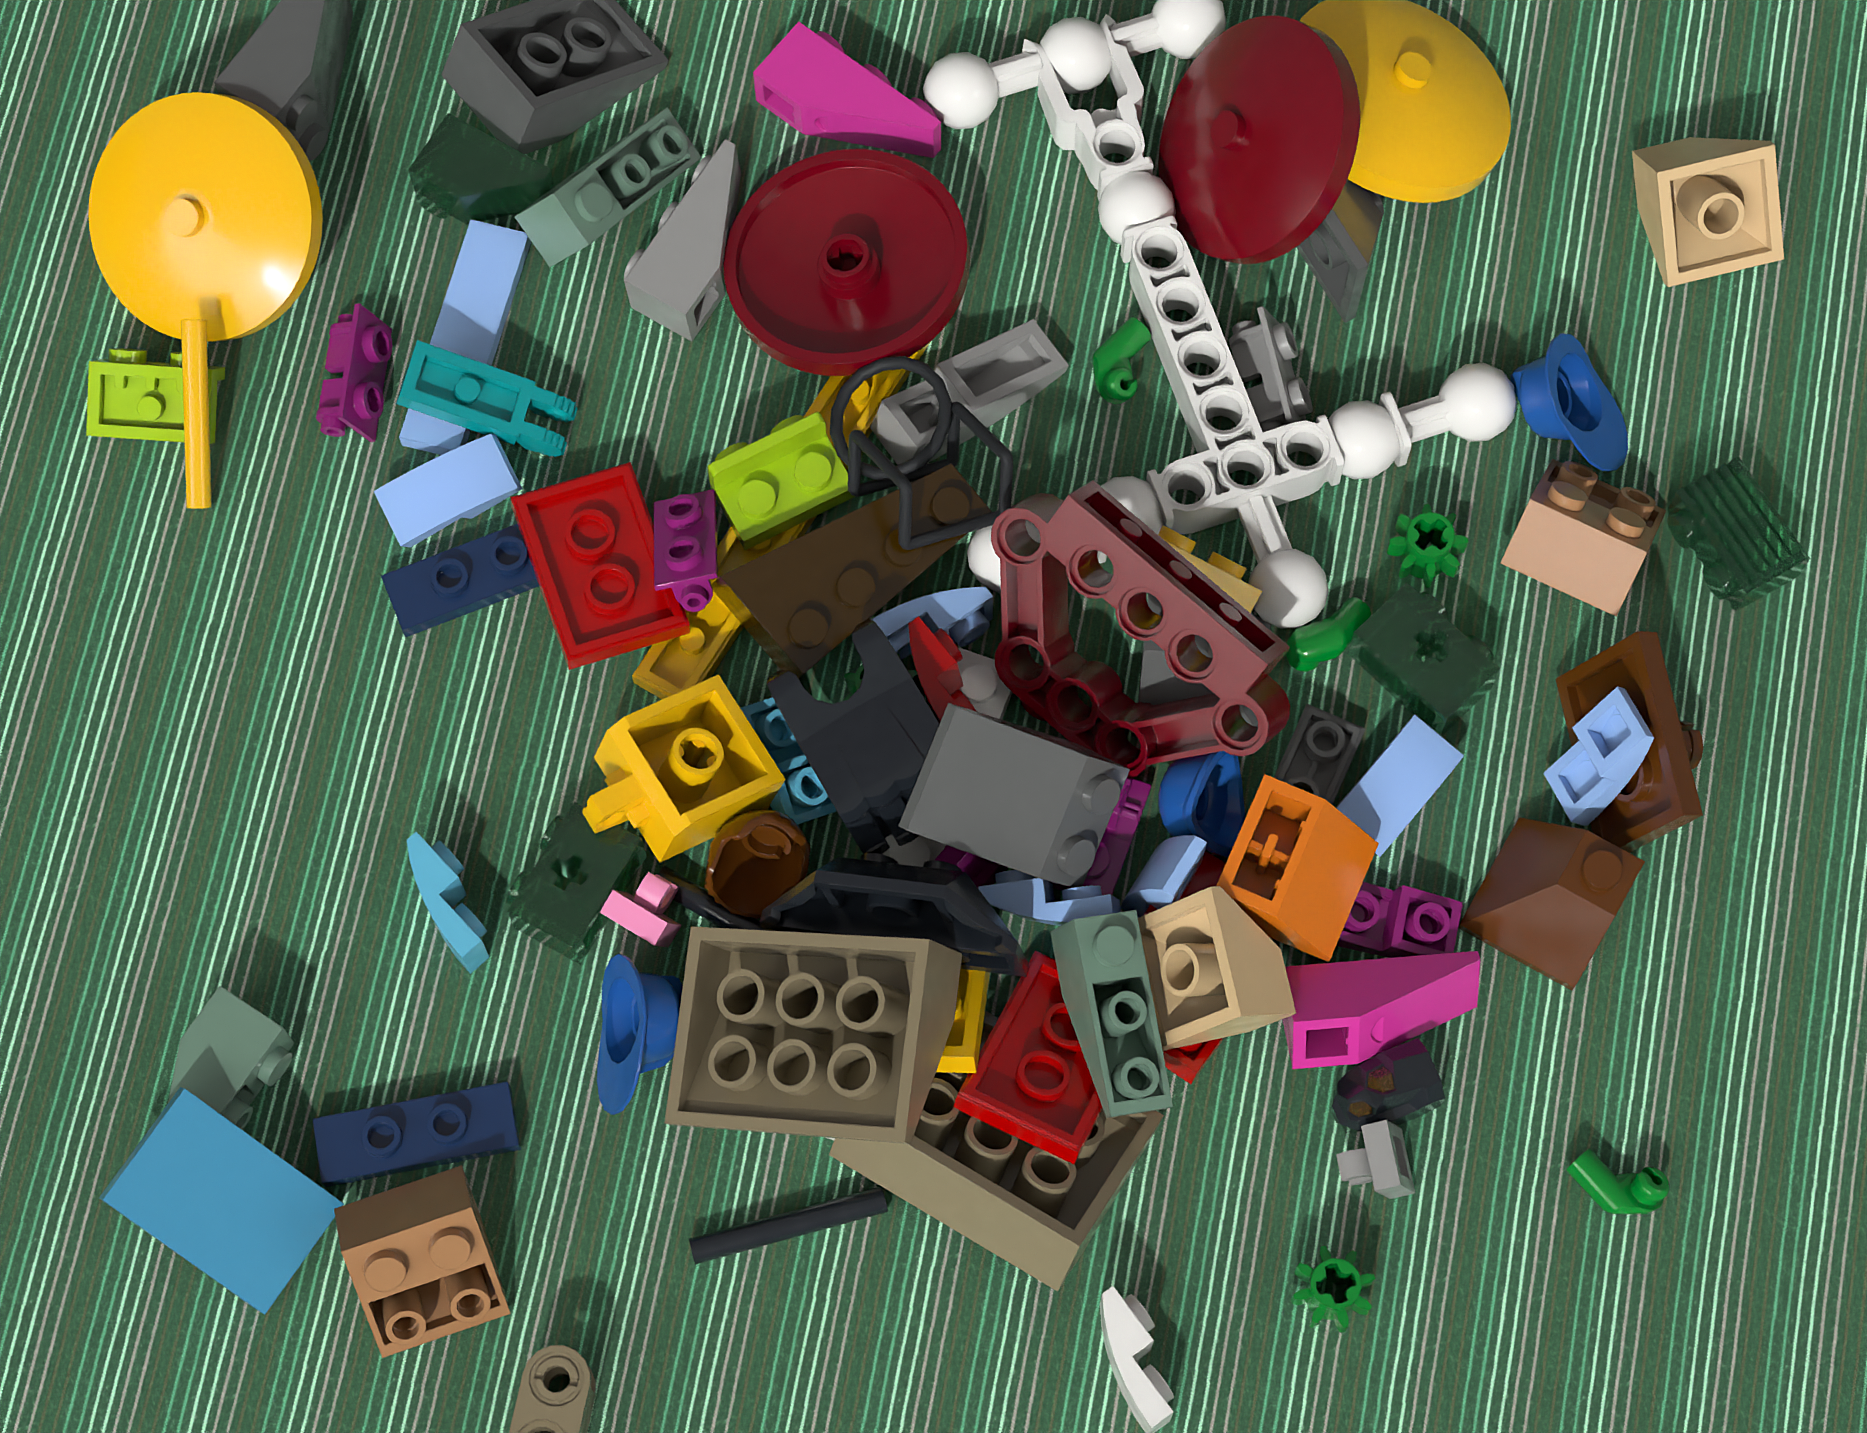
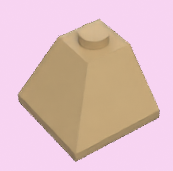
(1709, 206)
(1212, 970)

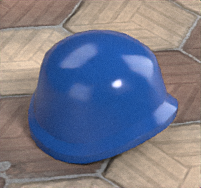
(1204, 799)

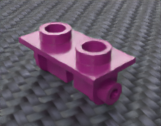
(359, 349)
(686, 547)

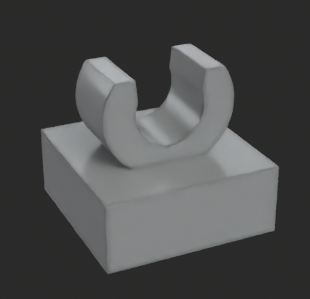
(1381, 1161)

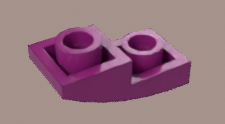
(1401, 922)

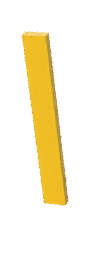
(695, 656)

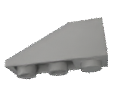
(682, 269)

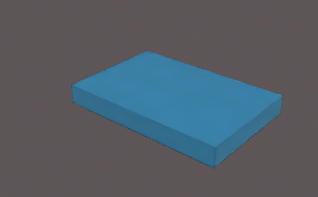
(221, 1200)

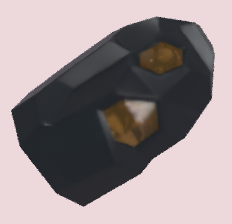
(1389, 1087)

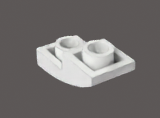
(1127, 1340)

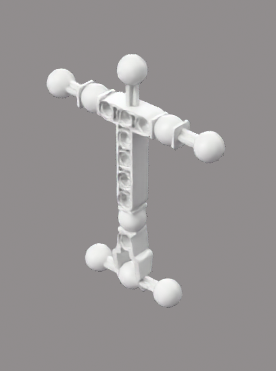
(1140, 216)

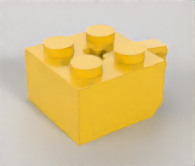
(682, 769)

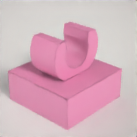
(645, 910)

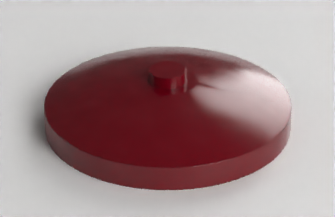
(1260, 139)
(846, 261)

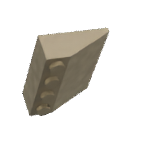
(810, 1032)
(1001, 1188)

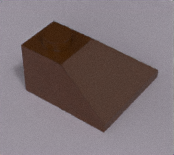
(1551, 897)

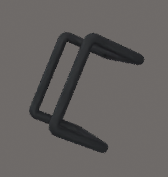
(859, 441)

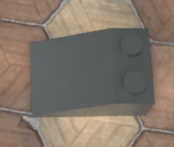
(294, 67)
(548, 67)
(1014, 796)

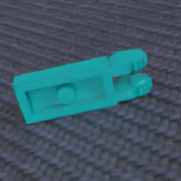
(483, 398)

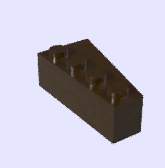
(828, 581)

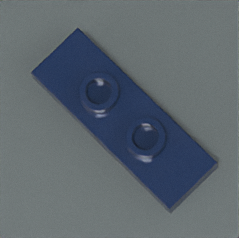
(460, 580)
(416, 1134)

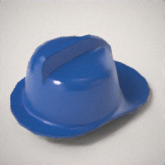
(1570, 402)
(636, 1030)

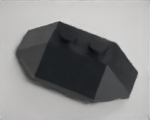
(903, 902)

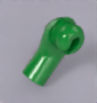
(1112, 361)
(1326, 637)
(1619, 1192)

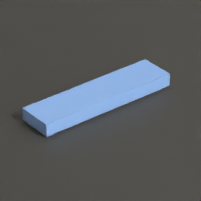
(471, 318)

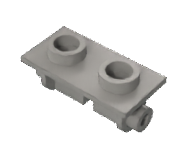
(1267, 354)

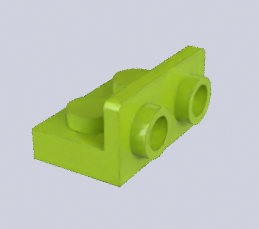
(142, 397)
(779, 479)

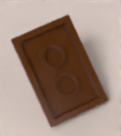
(1663, 787)

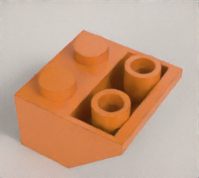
(1297, 867)

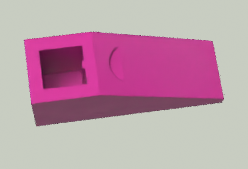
(835, 98)
(1374, 1004)

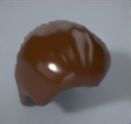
(756, 861)

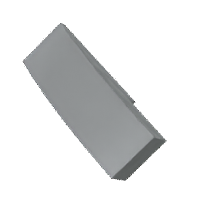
(985, 379)

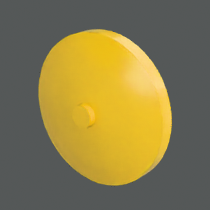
(1426, 99)
(205, 215)

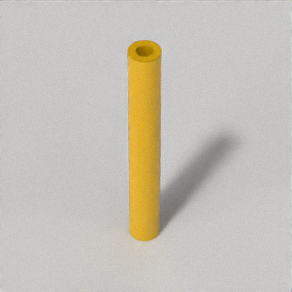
(196, 413)

